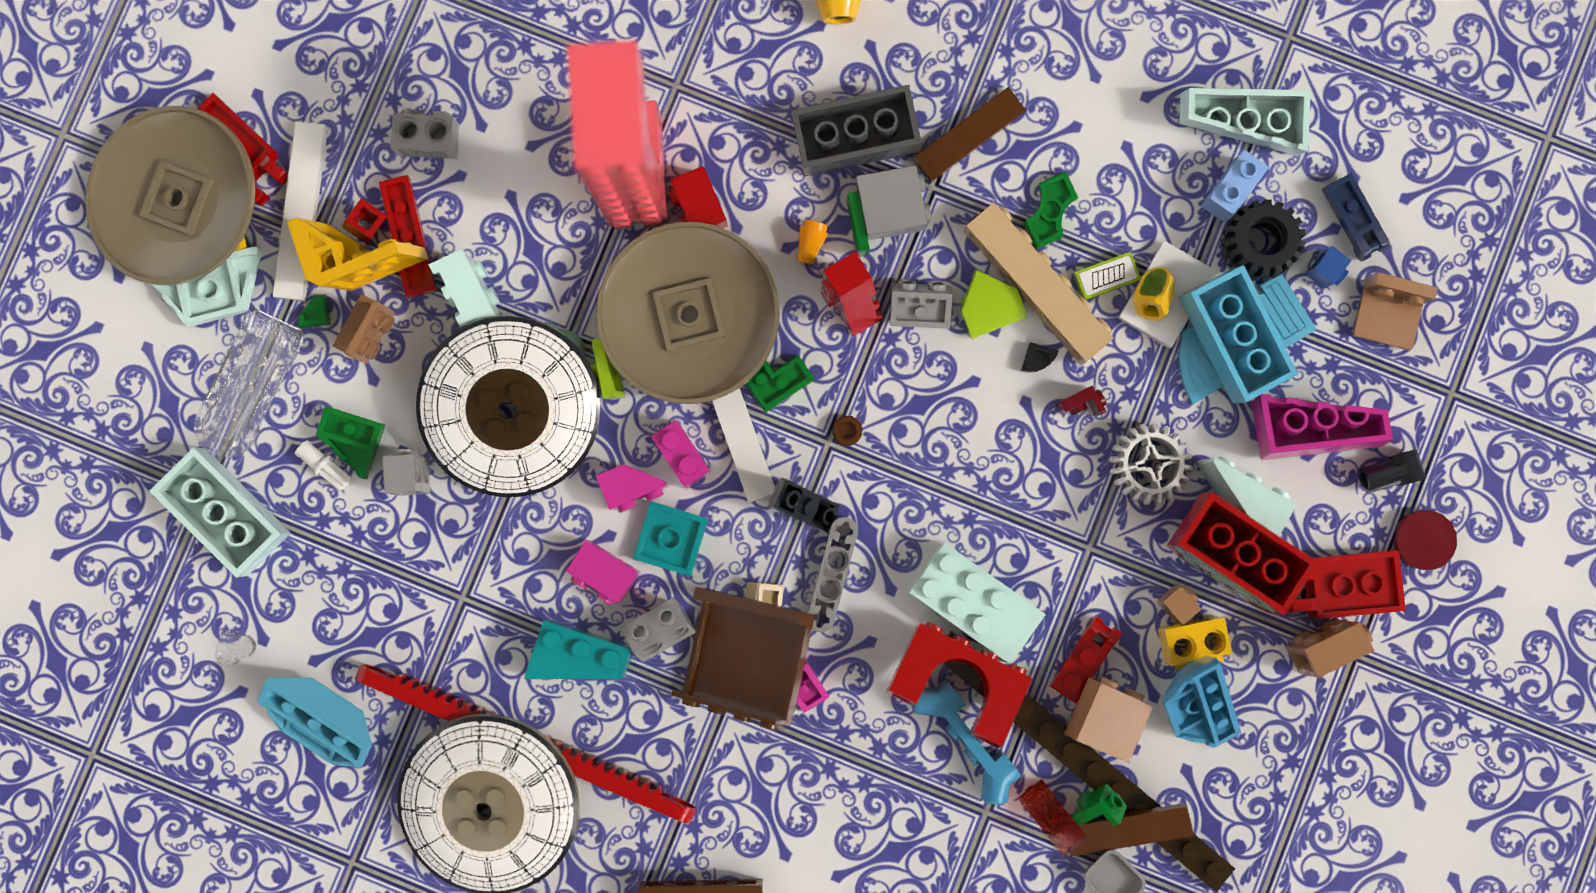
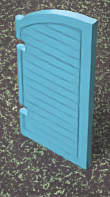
(1287, 316)

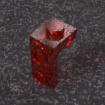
(1052, 817)

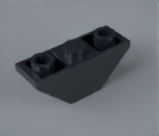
(803, 504)

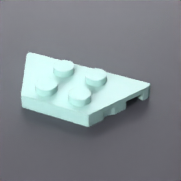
(219, 293)

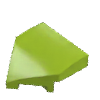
(990, 305)

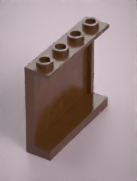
(747, 658)

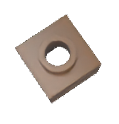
(1179, 604)

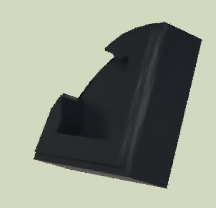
(1037, 358)

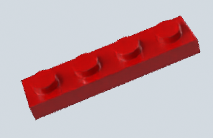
(407, 227)

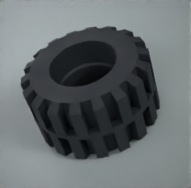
(1279, 223)

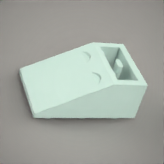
(1248, 493)

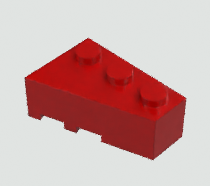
(851, 292)

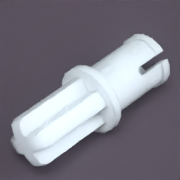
(323, 465)

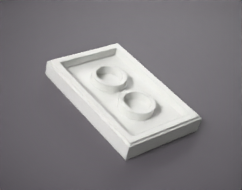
(1188, 275)

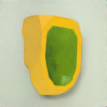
(1154, 294)

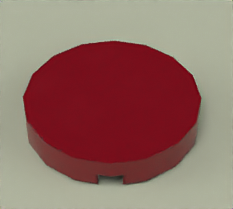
(1425, 540)

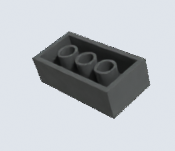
(857, 130)

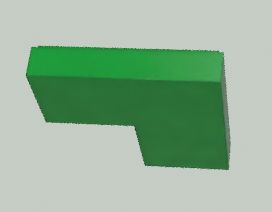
(776, 386)

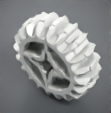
(1153, 477)

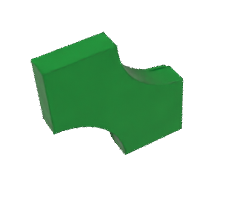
(1055, 197)

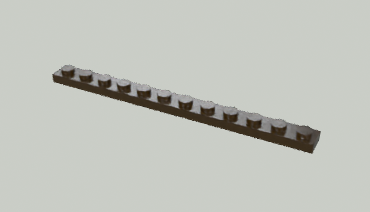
(1097, 772)

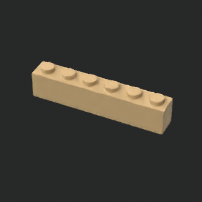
(1038, 283)

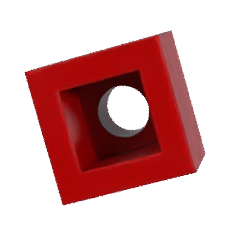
(368, 213)

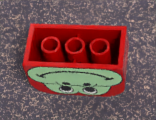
(1241, 554)

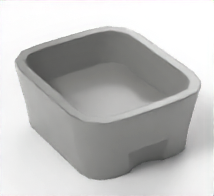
(1113, 875)

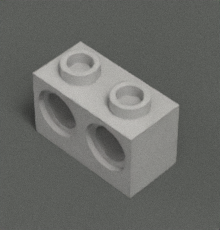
(423, 141)
(406, 473)
(658, 629)

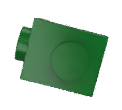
(1099, 802)

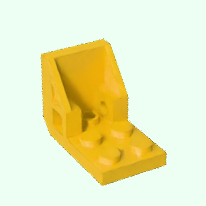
(342, 263)

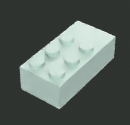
(220, 512)
(976, 603)

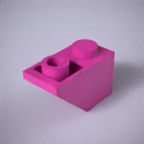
(626, 485)

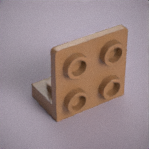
(1391, 310)
(364, 329)

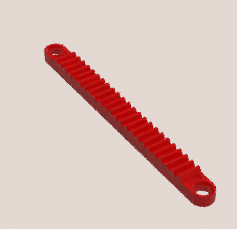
(586, 769)

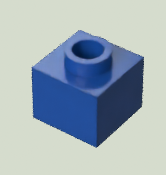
(1329, 268)

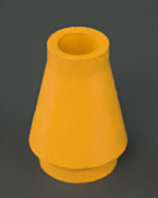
(811, 239)

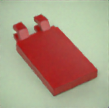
(261, 154)
(1353, 586)

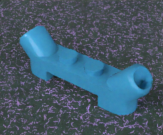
(998, 770)

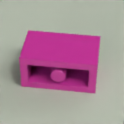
(681, 454)
(602, 572)

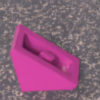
(810, 690)

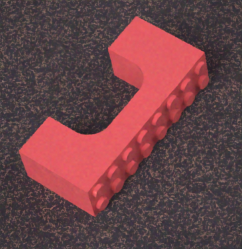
(617, 133)

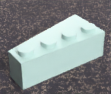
(1251, 115)
(466, 287)

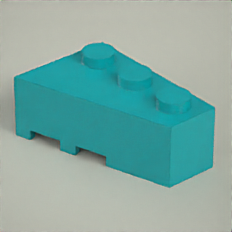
(576, 654)

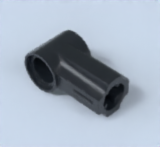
(1398, 470)

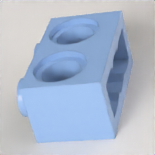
(1234, 186)

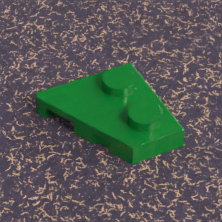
(351, 438)

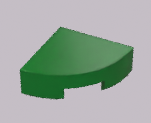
(315, 313)

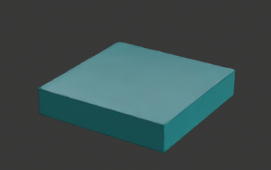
(670, 538)

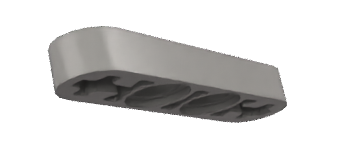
(836, 575)

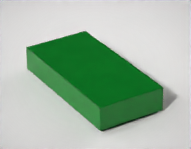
(858, 224)

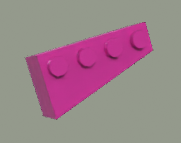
(1311, 428)

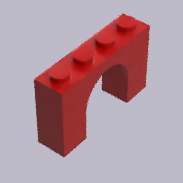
(1002, 684)

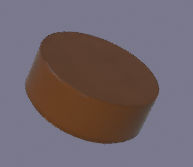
(847, 430)

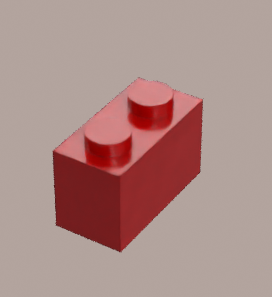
(697, 198)

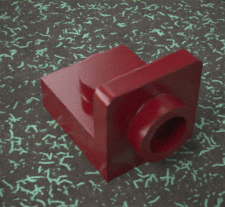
(1076, 402)

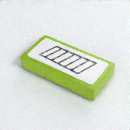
(1107, 276)

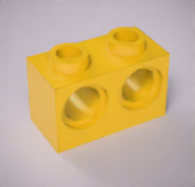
(1194, 635)

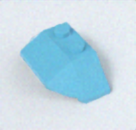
(317, 719)

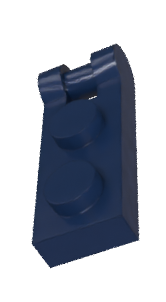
(1356, 217)

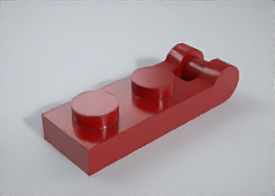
(1084, 659)

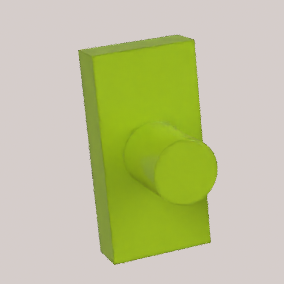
(604, 371)

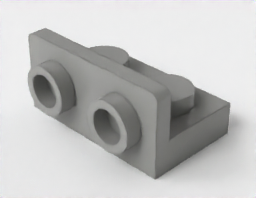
(921, 304)

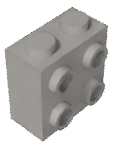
(893, 202)

